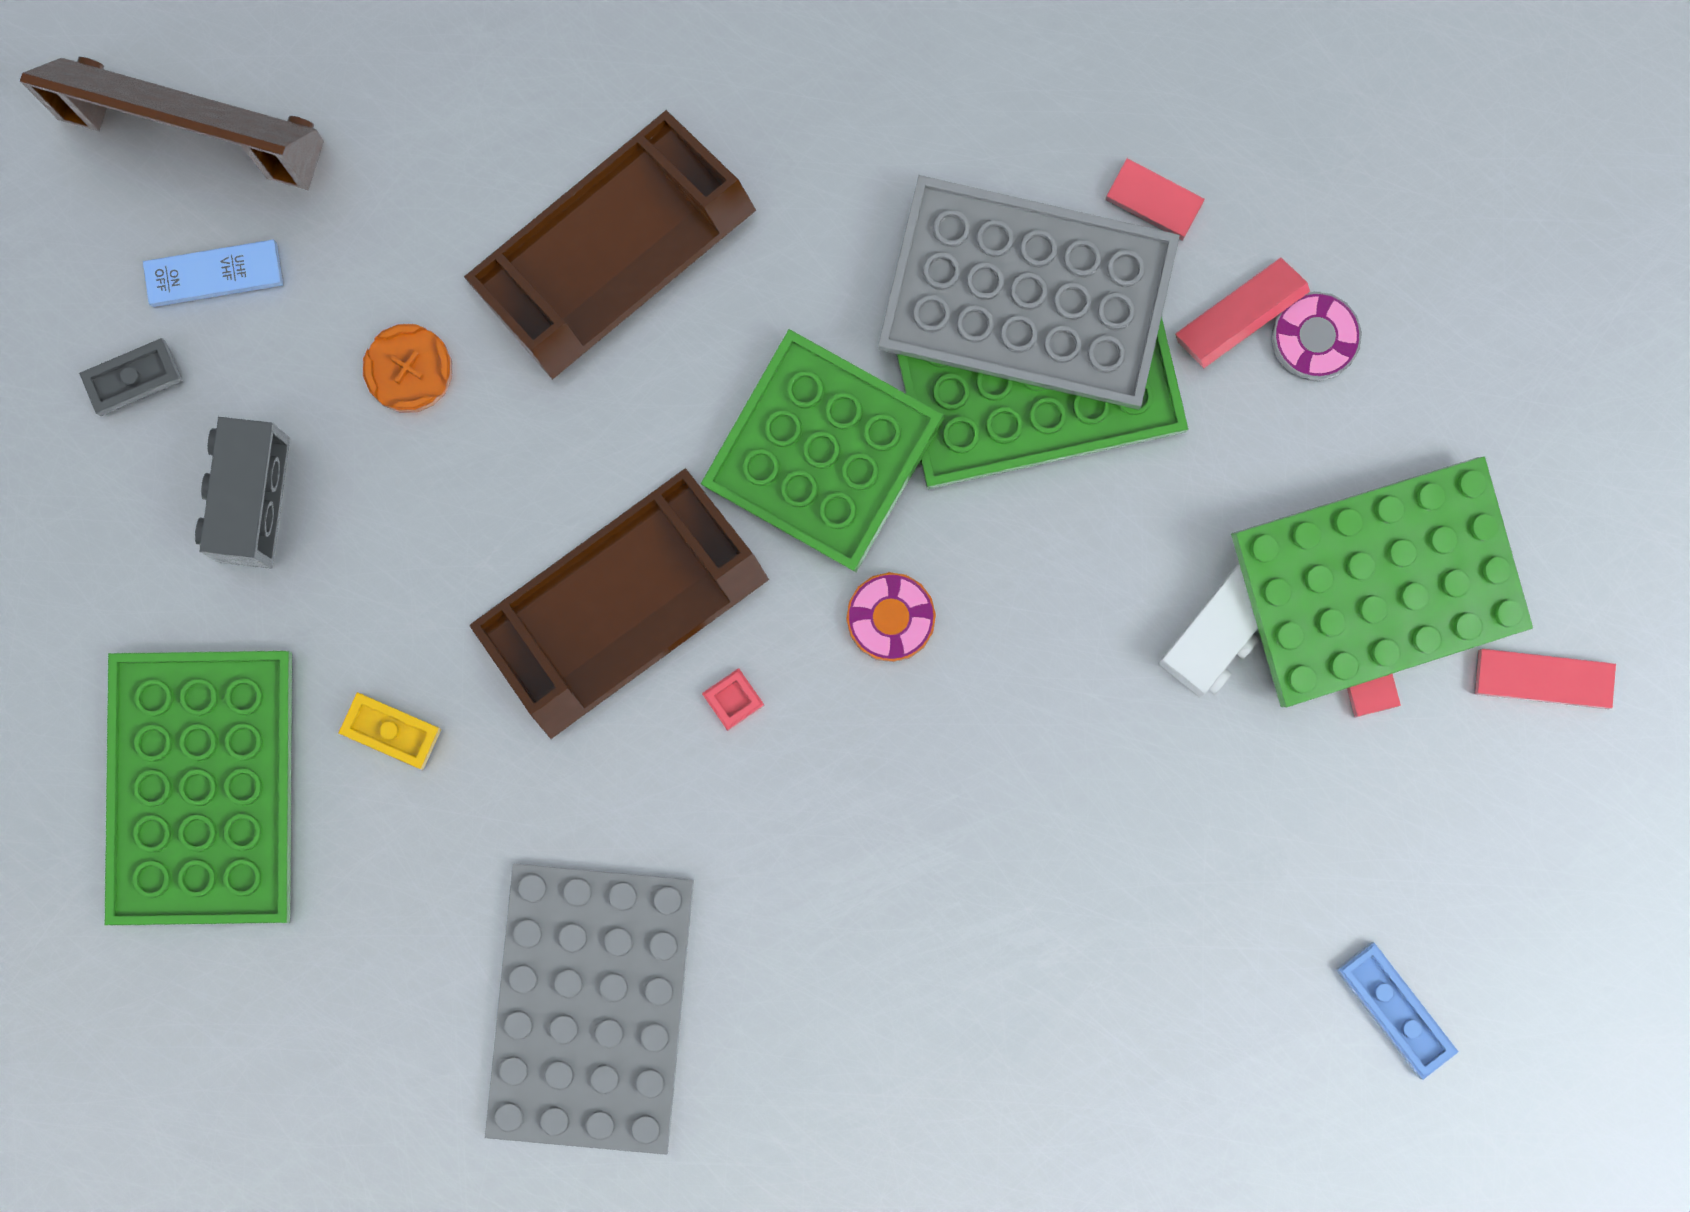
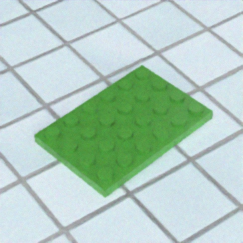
(1013, 425)
(1382, 581)
(198, 788)

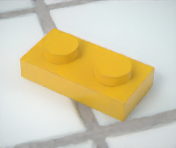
(389, 731)

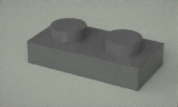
(130, 377)

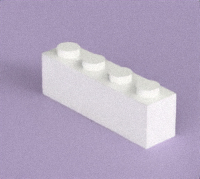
(1214, 638)

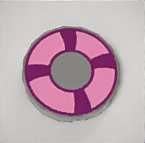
(1317, 336)

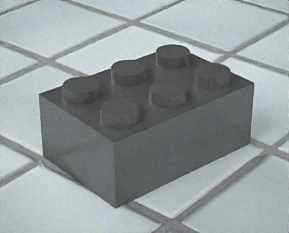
(243, 492)

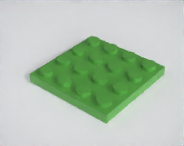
(822, 450)

